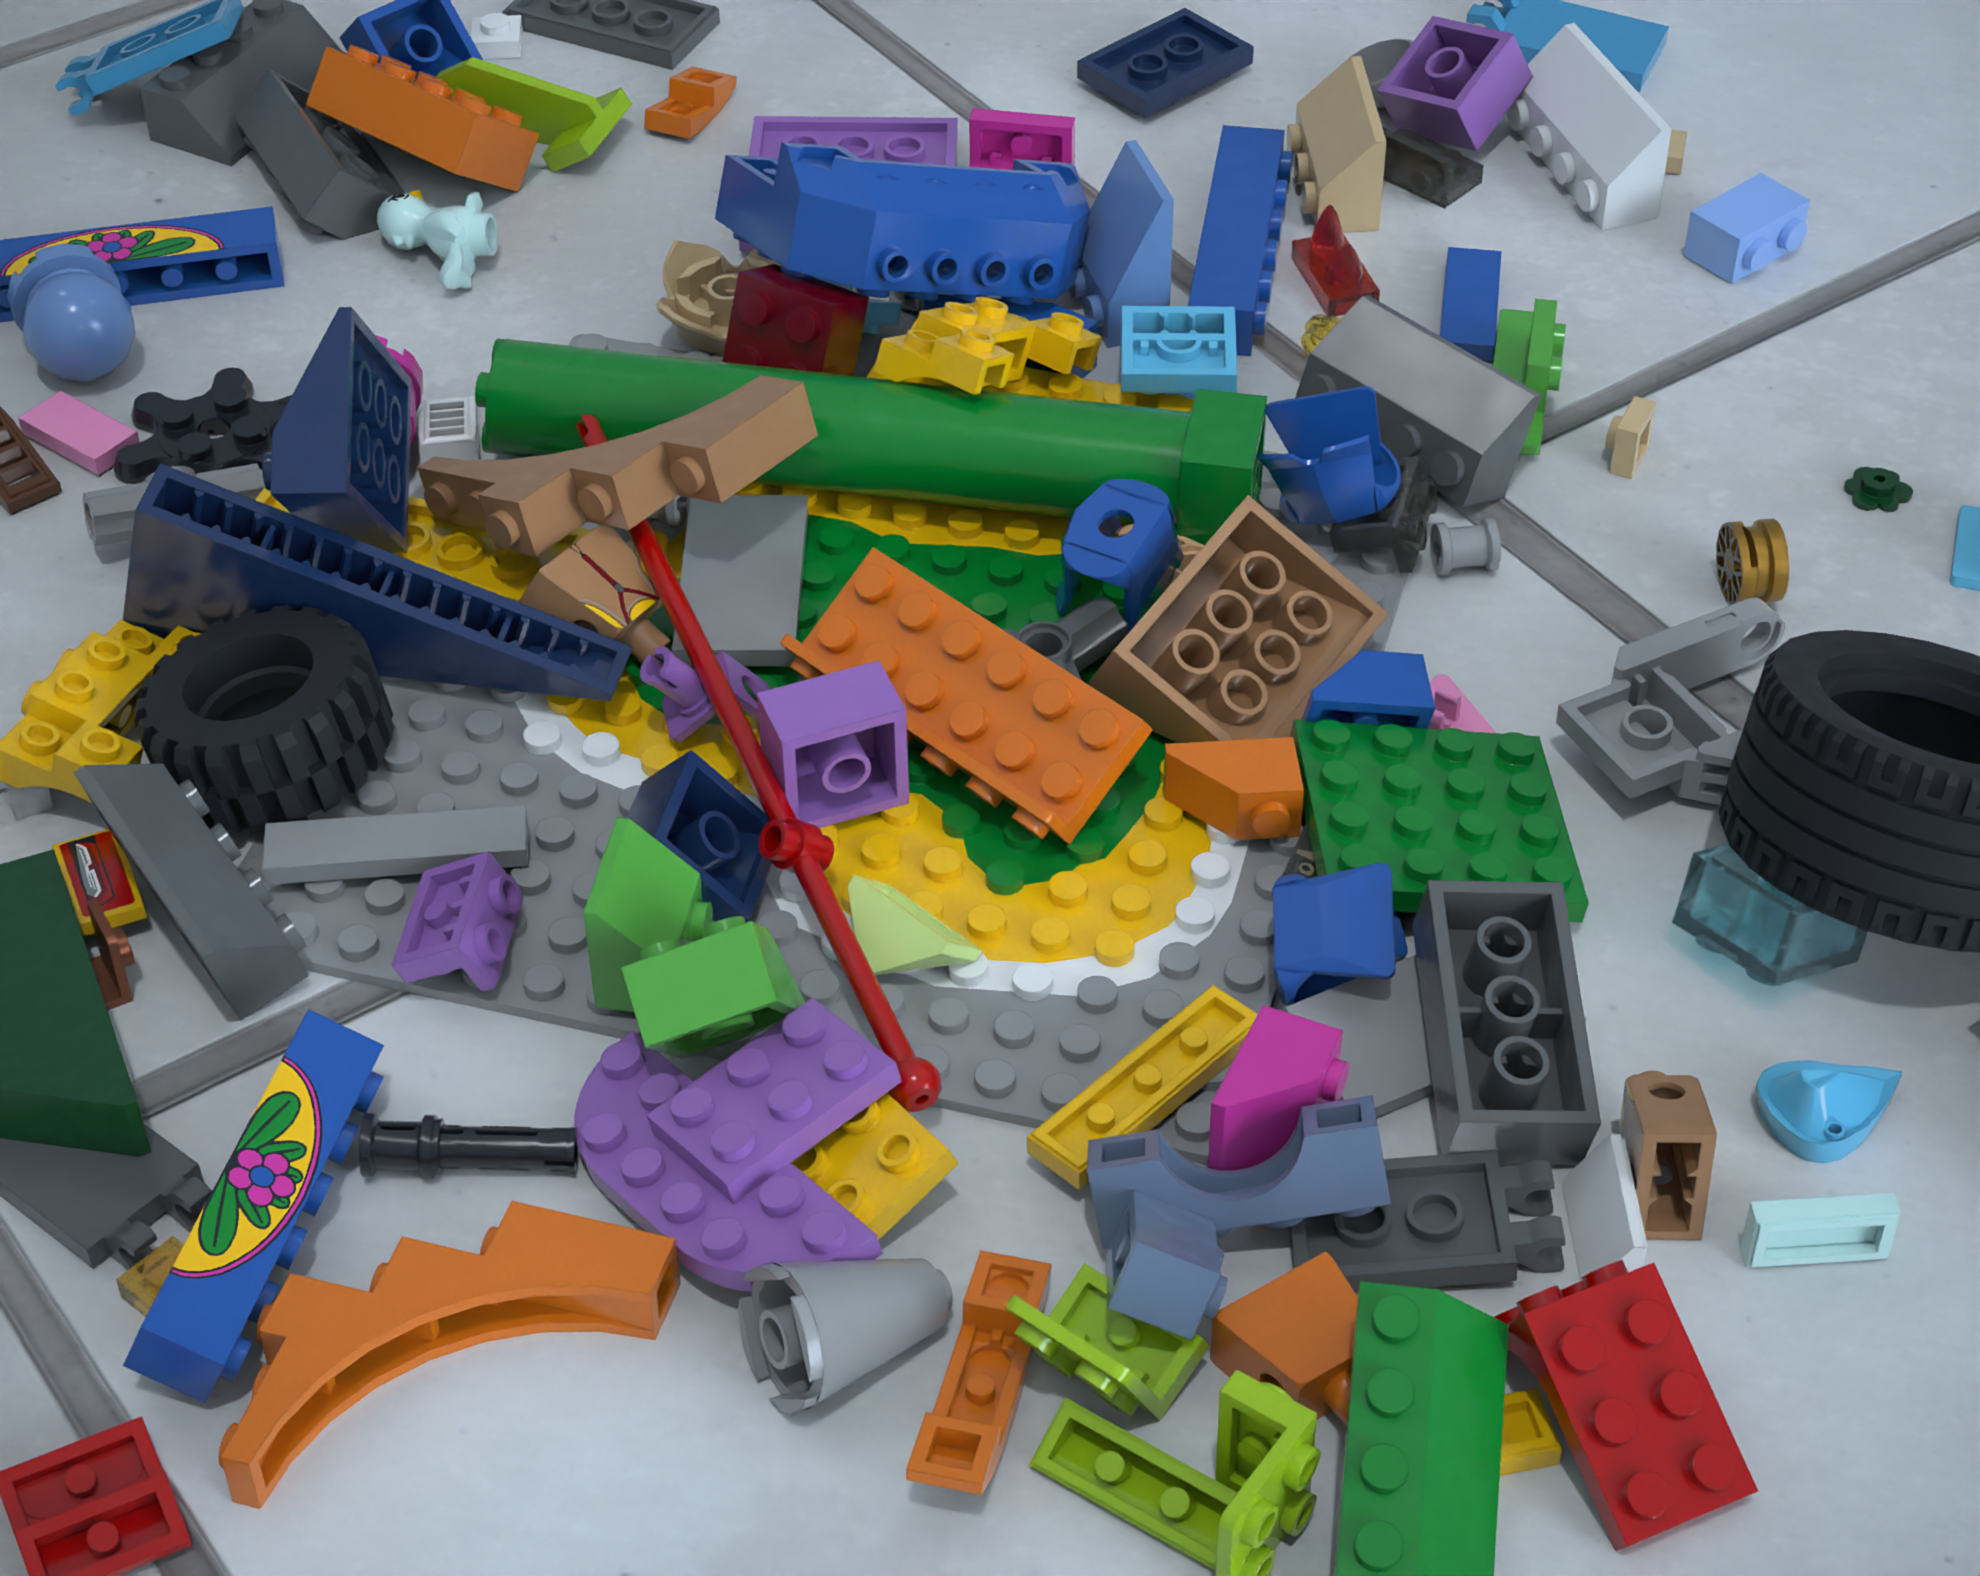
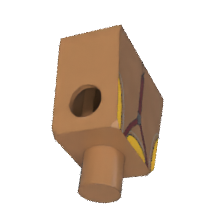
(601, 589)
(1670, 1125)

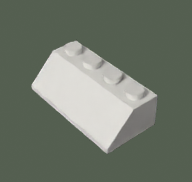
(1593, 131)

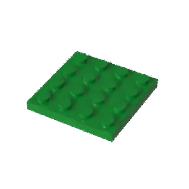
(1434, 807)

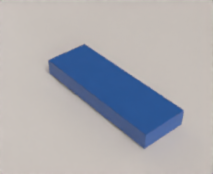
(1471, 300)

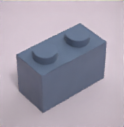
(1165, 1266)

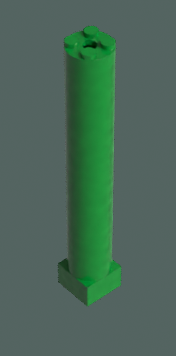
(899, 435)

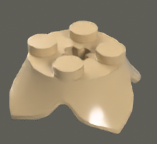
(702, 292)

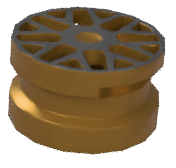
(1752, 561)

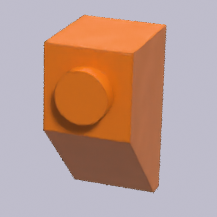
(1238, 785)

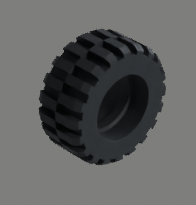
(267, 716)

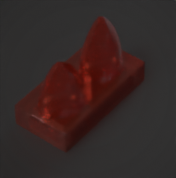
(1332, 266)

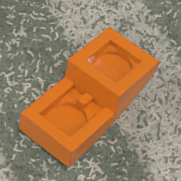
(692, 102)

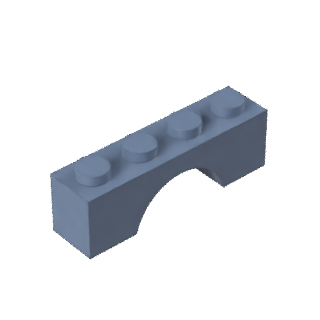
(1323, 1169)

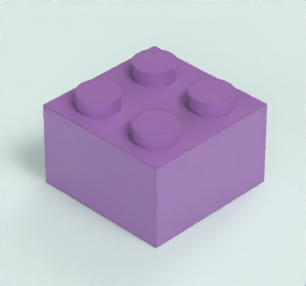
(1455, 82)
(837, 744)

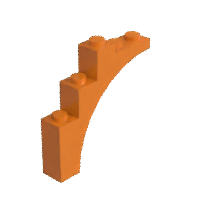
(430, 1300)

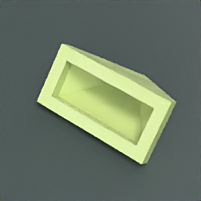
(901, 933)

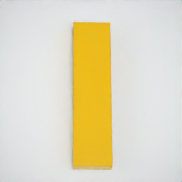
(1145, 1083)

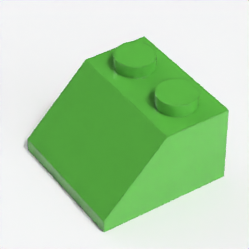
(636, 901)
(710, 988)

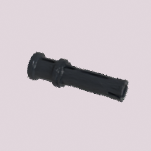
(433, 1146)

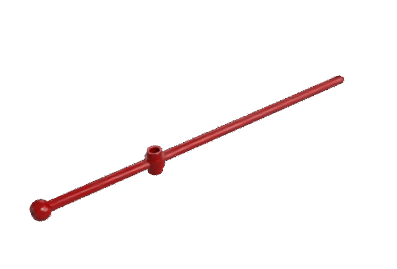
(784, 840)

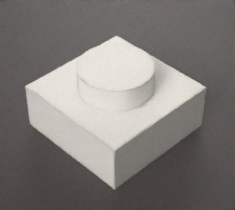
(497, 35)

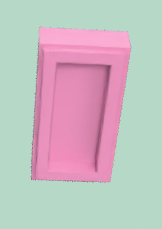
(77, 432)

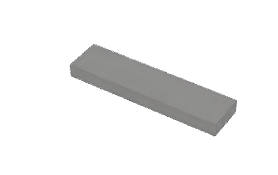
(391, 843)

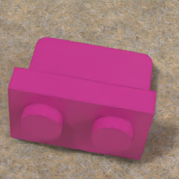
(1003, 136)

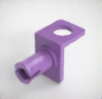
(686, 701)

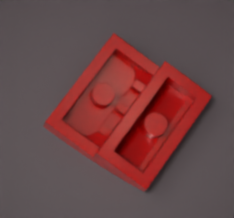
(94, 1506)

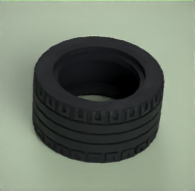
(1865, 784)

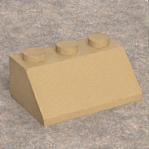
(1340, 149)

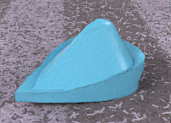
(1813, 1098)

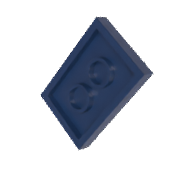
(1165, 62)

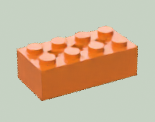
(423, 116)

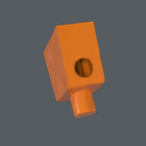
(1293, 1335)

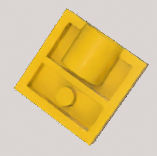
(878, 1164)

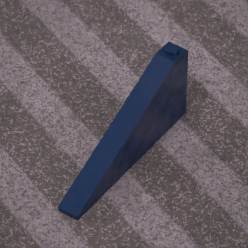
(217, 553)

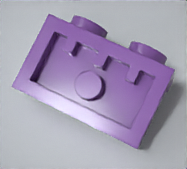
(459, 921)

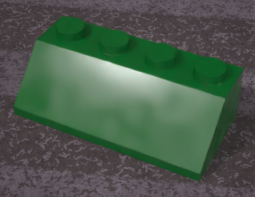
(1421, 1436)

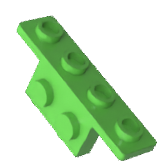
(1531, 352)

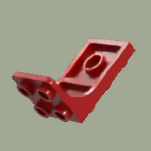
(1630, 1400)

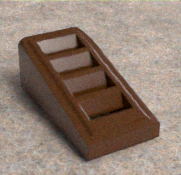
(18, 461)

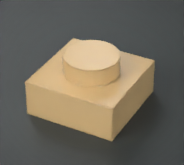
(1630, 436)

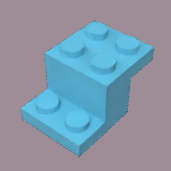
(1178, 349)

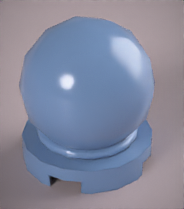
(72, 313)

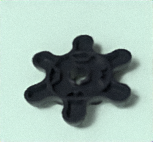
(183, 429)

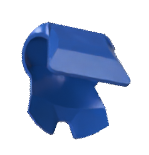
(1334, 457)
(1137, 561)
(1334, 930)

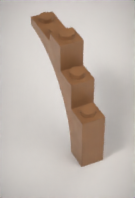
(621, 482)

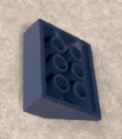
(347, 439)

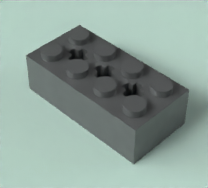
(1505, 1021)

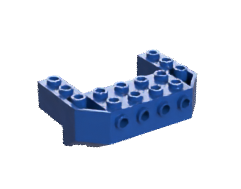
(910, 222)

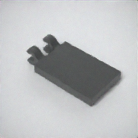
(99, 1199)
(1444, 1225)

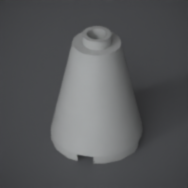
(836, 1321)

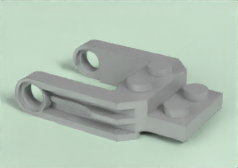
(1649, 725)

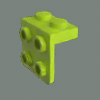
(1112, 1352)
(1270, 1463)

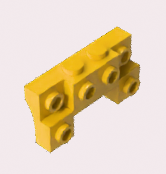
(984, 345)
(84, 709)

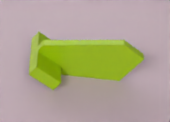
(563, 117)

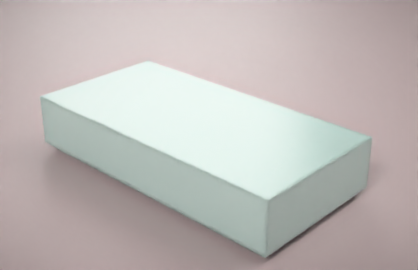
(1819, 1230)

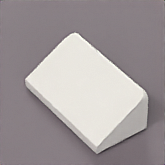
(1605, 1209)

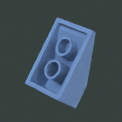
(1126, 244)

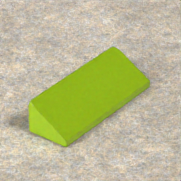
(1134, 1480)

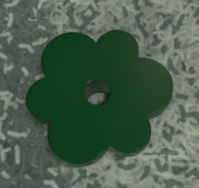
(1877, 489)

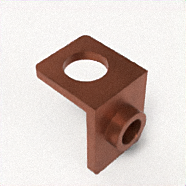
(113, 958)

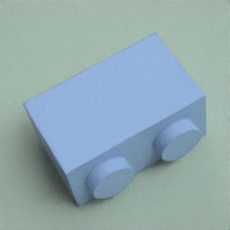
(1746, 228)

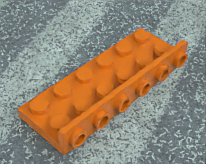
(977, 697)

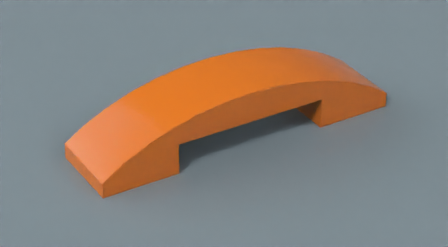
(983, 1379)

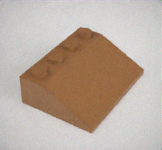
(1239, 636)

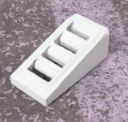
(448, 429)

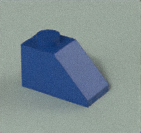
(1375, 691)

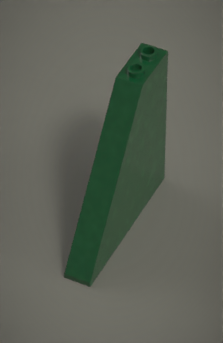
(57, 1043)

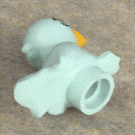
(452, 232)

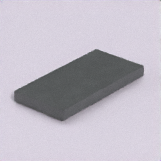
(634, 29)

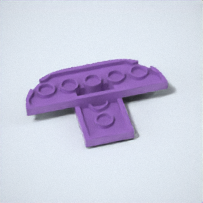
(718, 1151)

